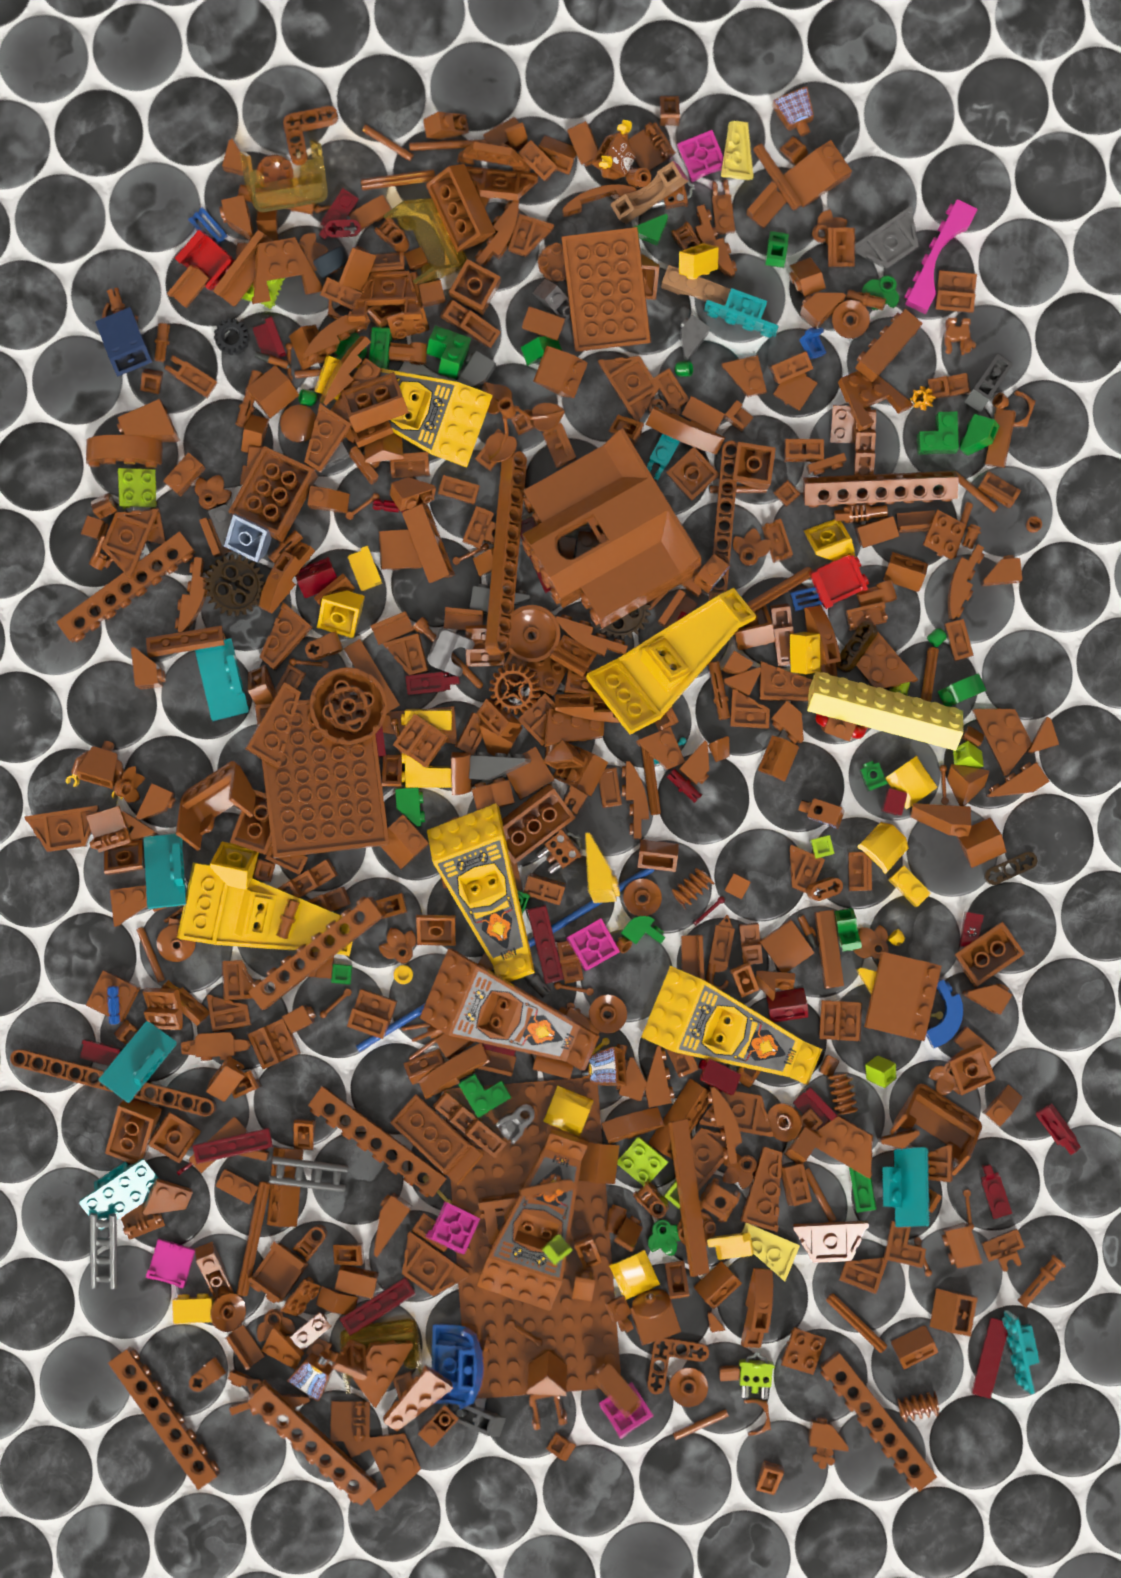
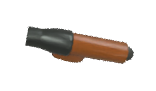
(268, 358)
(809, 931)

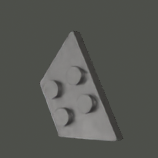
(890, 241)

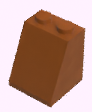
(149, 421)

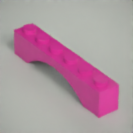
(924, 290)

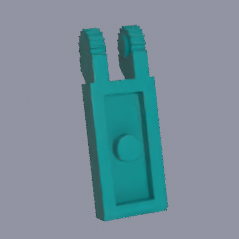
(662, 454)

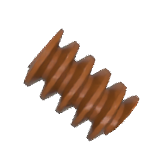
(692, 887)
(843, 1094)
(918, 1406)

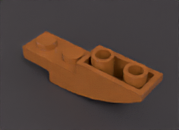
(504, 229)
(708, 235)
(329, 337)
(280, 578)
(959, 587)
(192, 604)
(819, 623)
(582, 633)
(635, 792)
(723, 1116)
(759, 1308)

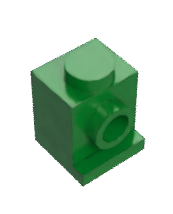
(872, 783)

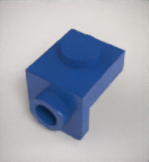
(812, 343)

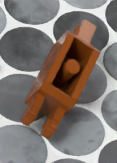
(214, 1044)

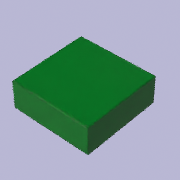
(341, 973)

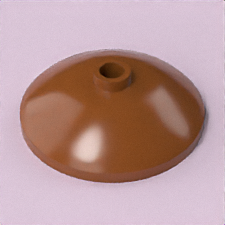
(544, 626)

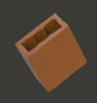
(617, 1390)

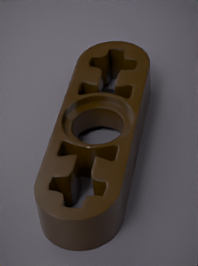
(860, 632)
(1021, 857)

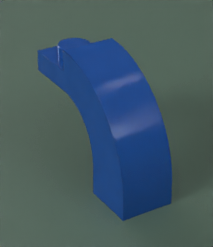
(952, 1018)

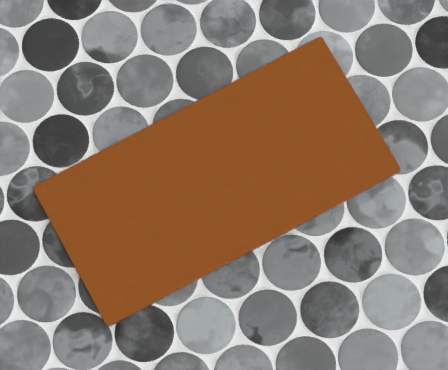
(573, 1329)

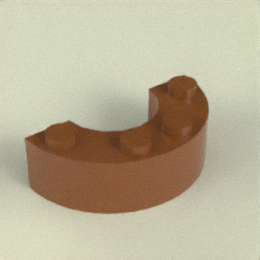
(126, 448)

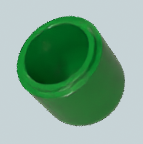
(684, 369)
(307, 397)
(937, 637)

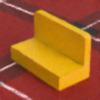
(364, 569)
(732, 1245)

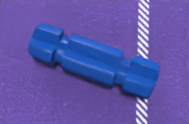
(113, 1005)

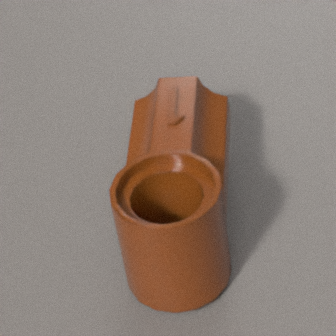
(413, 353)
(880, 593)

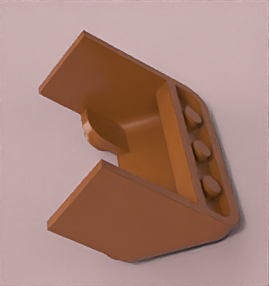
(211, 798)
(942, 1120)

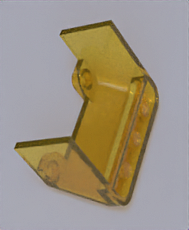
(287, 193)
(431, 235)
(388, 1331)

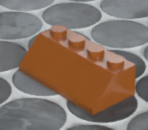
(460, 207)
(535, 822)

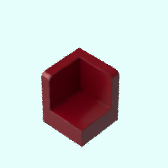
(894, 802)

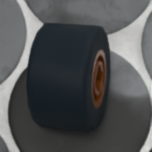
(331, 261)

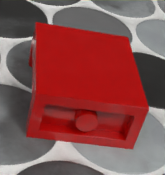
(207, 255)
(838, 580)

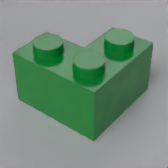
(450, 348)
(942, 440)
(481, 1099)

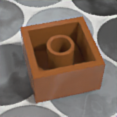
(475, 286)

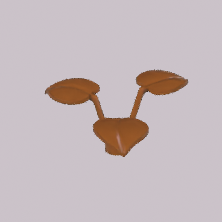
(501, 446)

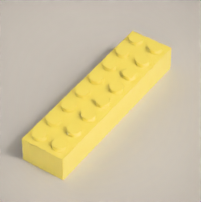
(885, 710)

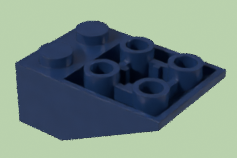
(124, 341)

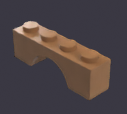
(635, 203)
(698, 288)

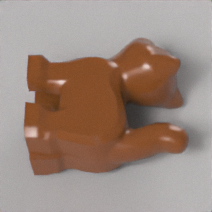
(958, 334)

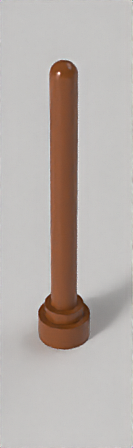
(423, 627)

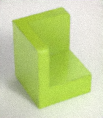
(968, 755)
(822, 846)
(881, 1071)
(672, 1194)
(556, 1249)

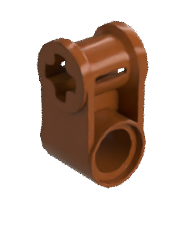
(391, 233)
(685, 236)
(326, 645)
(650, 1199)
(308, 1244)
(209, 1373)

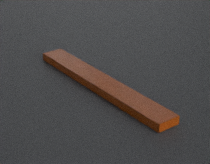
(688, 1197)

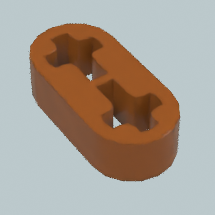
(825, 891)

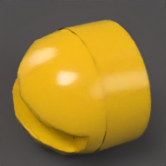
(896, 937)

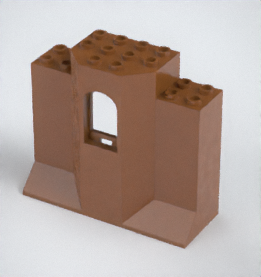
(642, 540)

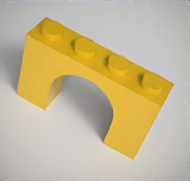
(433, 776)

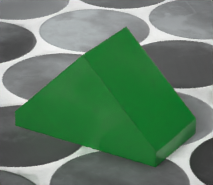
(653, 229)
(535, 349)

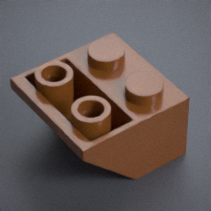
(585, 777)
(953, 1312)

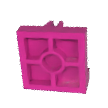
(701, 155)
(593, 944)
(453, 1228)
(171, 1263)
(619, 1422)

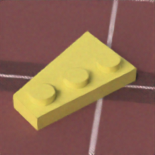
(737, 154)
(772, 1249)

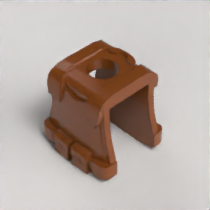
(713, 1191)
(536, 1419)

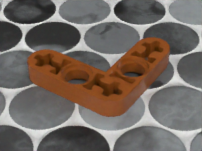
(298, 128)
(670, 1351)

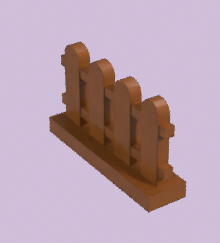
(490, 1214)

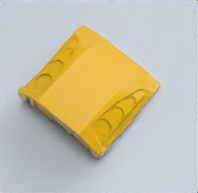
(913, 780)
(884, 845)
(568, 1111)
(634, 1275)

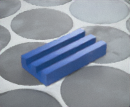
(197, 215)
(795, 601)

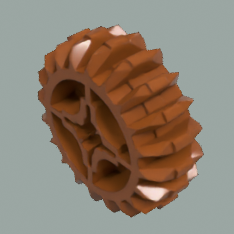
(502, 698)

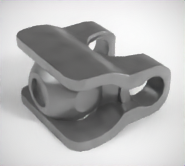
(442, 648)
(513, 1124)

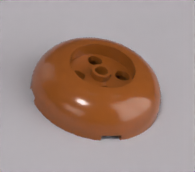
(339, 685)

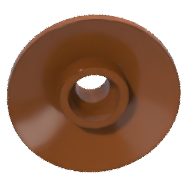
(860, 319)
(644, 888)
(165, 944)
(617, 1012)
(780, 1128)
(651, 1303)
(234, 1315)
(689, 1397)

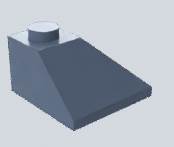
(247, 538)

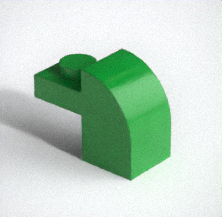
(777, 249)
(962, 690)
(639, 926)
(847, 929)

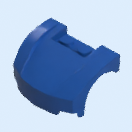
(460, 1360)

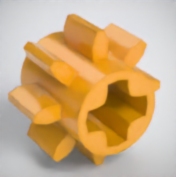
(917, 398)

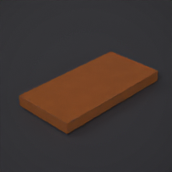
(430, 1134)

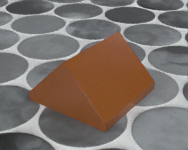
(357, 268)
(982, 843)
(124, 858)
(436, 930)
(599, 1163)
(547, 1376)

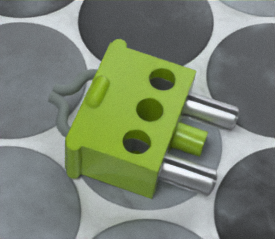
(755, 1368)

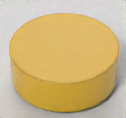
(403, 974)

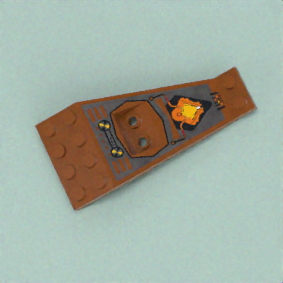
(471, 999)
(516, 1261)

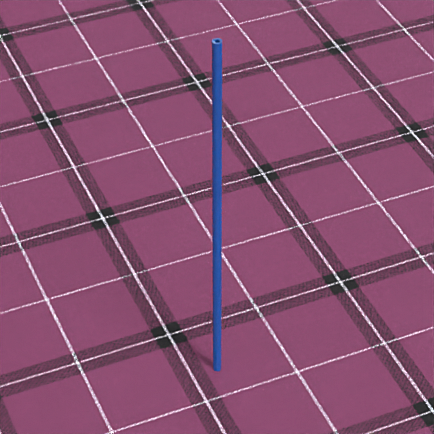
(555, 927)

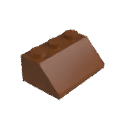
(374, 402)
(989, 954)

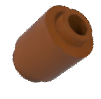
(638, 177)

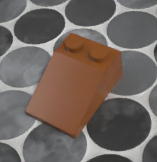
(818, 173)
(255, 830)
(132, 1130)
(390, 1218)

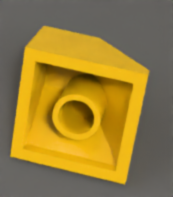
(830, 540)
(341, 613)
(234, 864)

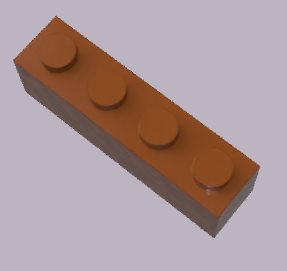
(890, 343)

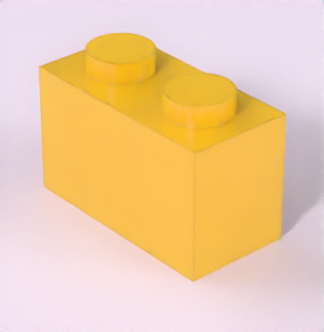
(698, 260)
(805, 652)
(909, 886)
(192, 1309)

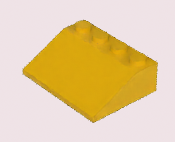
(602, 883)

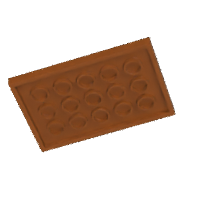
(606, 289)

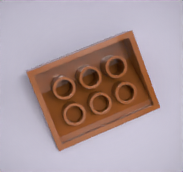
(274, 492)
(902, 996)

